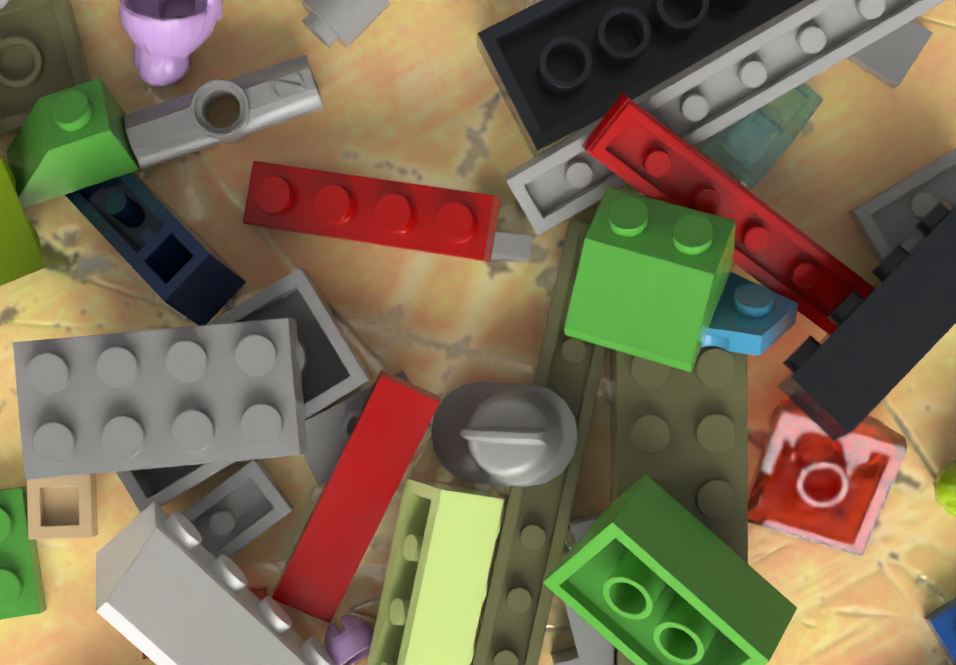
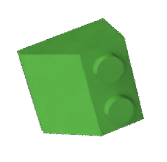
(650, 278)

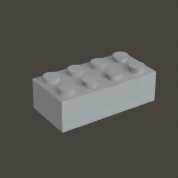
(327, 373)
(160, 398)

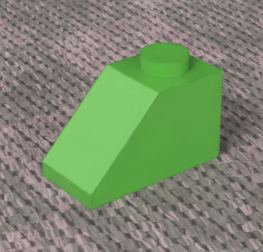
(70, 144)

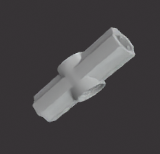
(184, 123)

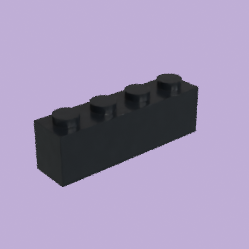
(879, 333)

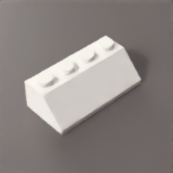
(189, 605)

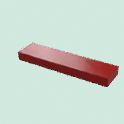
(356, 496)

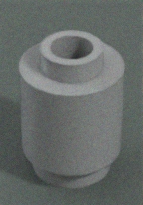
(341, 19)

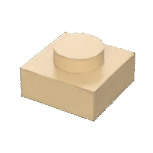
(62, 507)

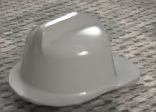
(504, 434)

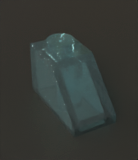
(759, 139)

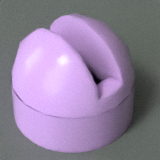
(350, 645)

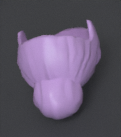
(167, 35)

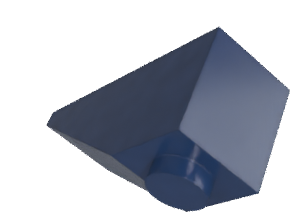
(159, 246)

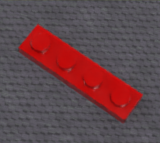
(372, 211)

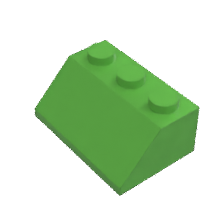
(669, 586)

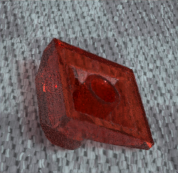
(821, 485)

